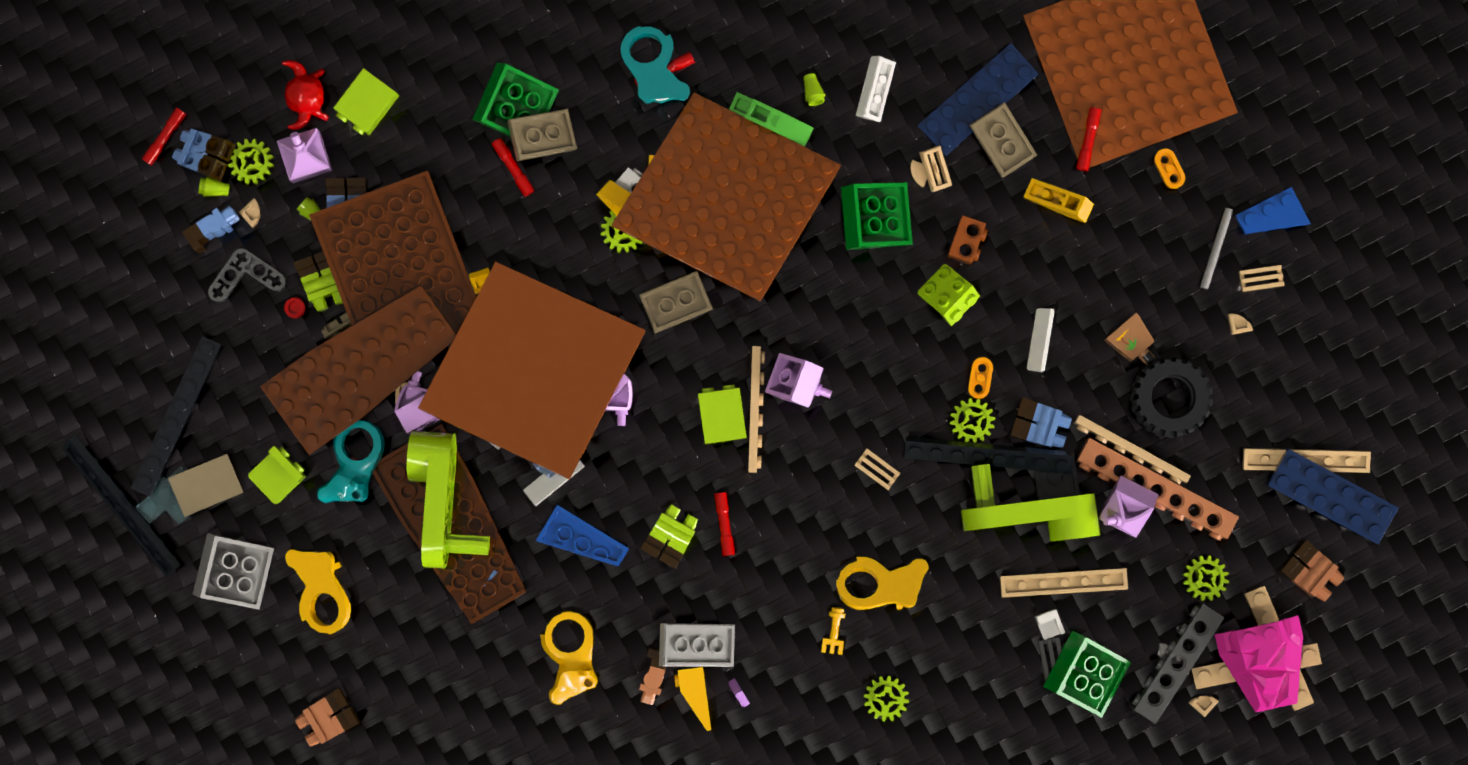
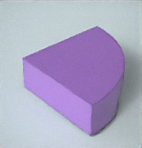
(738, 693)

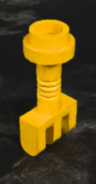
(836, 614)

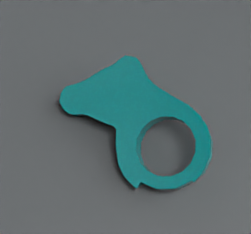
(653, 78)
(353, 476)

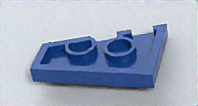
(1274, 213)

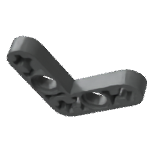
(247, 267)

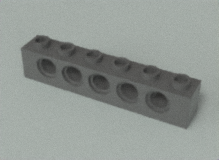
(1188, 658)

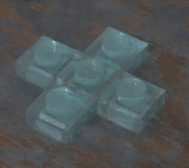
(161, 500)

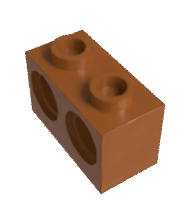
(962, 238)

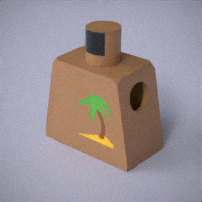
(1132, 340)

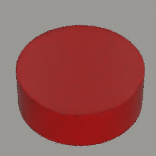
(295, 307)

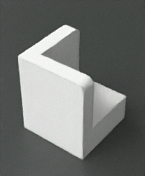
(1049, 624)

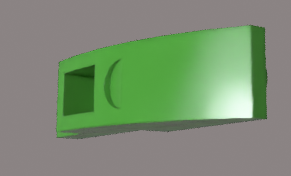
(771, 119)

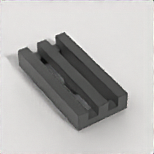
(1042, 653)

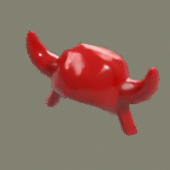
(304, 94)

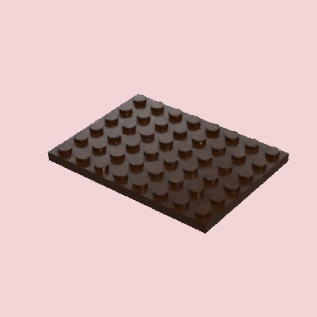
(391, 245)

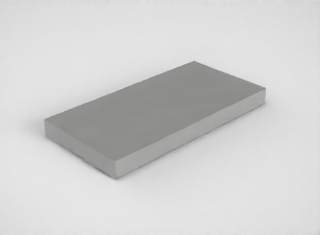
(696, 645)

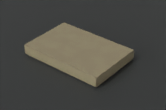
(542, 134)
(1003, 140)
(676, 302)
(205, 485)

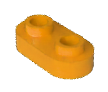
(1172, 167)
(980, 378)

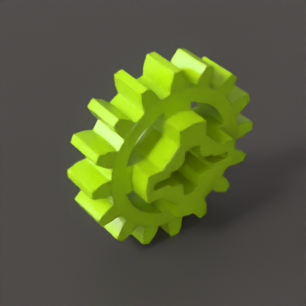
(254, 154)
(617, 238)
(977, 430)
(1211, 585)
(887, 688)

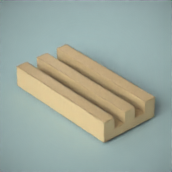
(925, 161)
(1279, 275)
(883, 463)

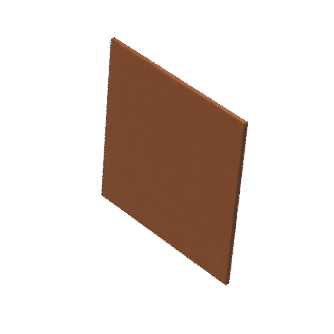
(1134, 61)
(726, 196)
(532, 370)

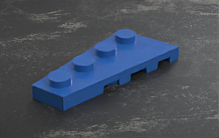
(577, 536)

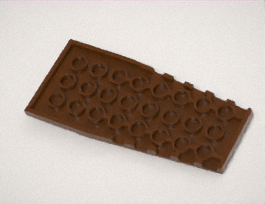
(358, 368)
(469, 517)

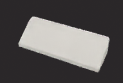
(875, 88)
(1040, 340)
(545, 486)

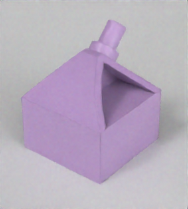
(304, 155)
(796, 380)
(621, 400)
(407, 406)
(1128, 506)

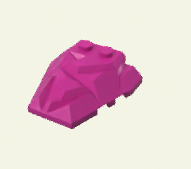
(1265, 661)

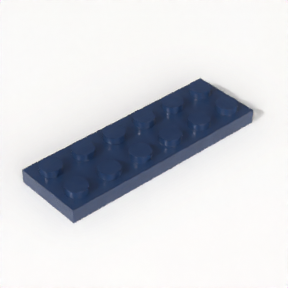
(983, 92)
(1332, 496)

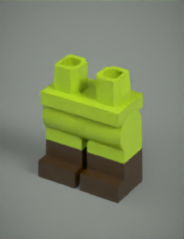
(318, 286)
(675, 532)

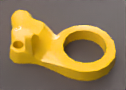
(317, 573)
(894, 586)
(575, 667)

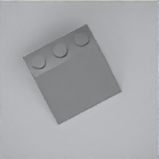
(233, 571)

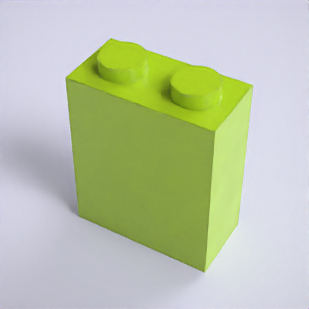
(365, 102)
(722, 414)

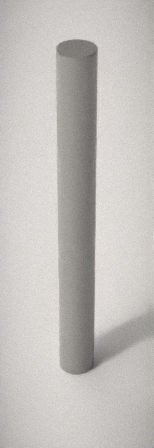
(1216, 248)

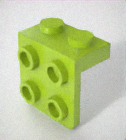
(949, 294)
(277, 474)

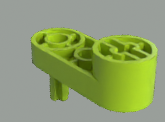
(433, 461)
(1066, 516)

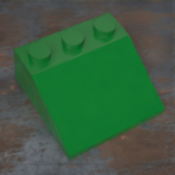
(512, 96)
(876, 215)
(1087, 674)

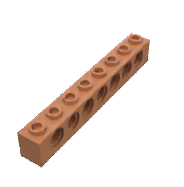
(1225, 519)

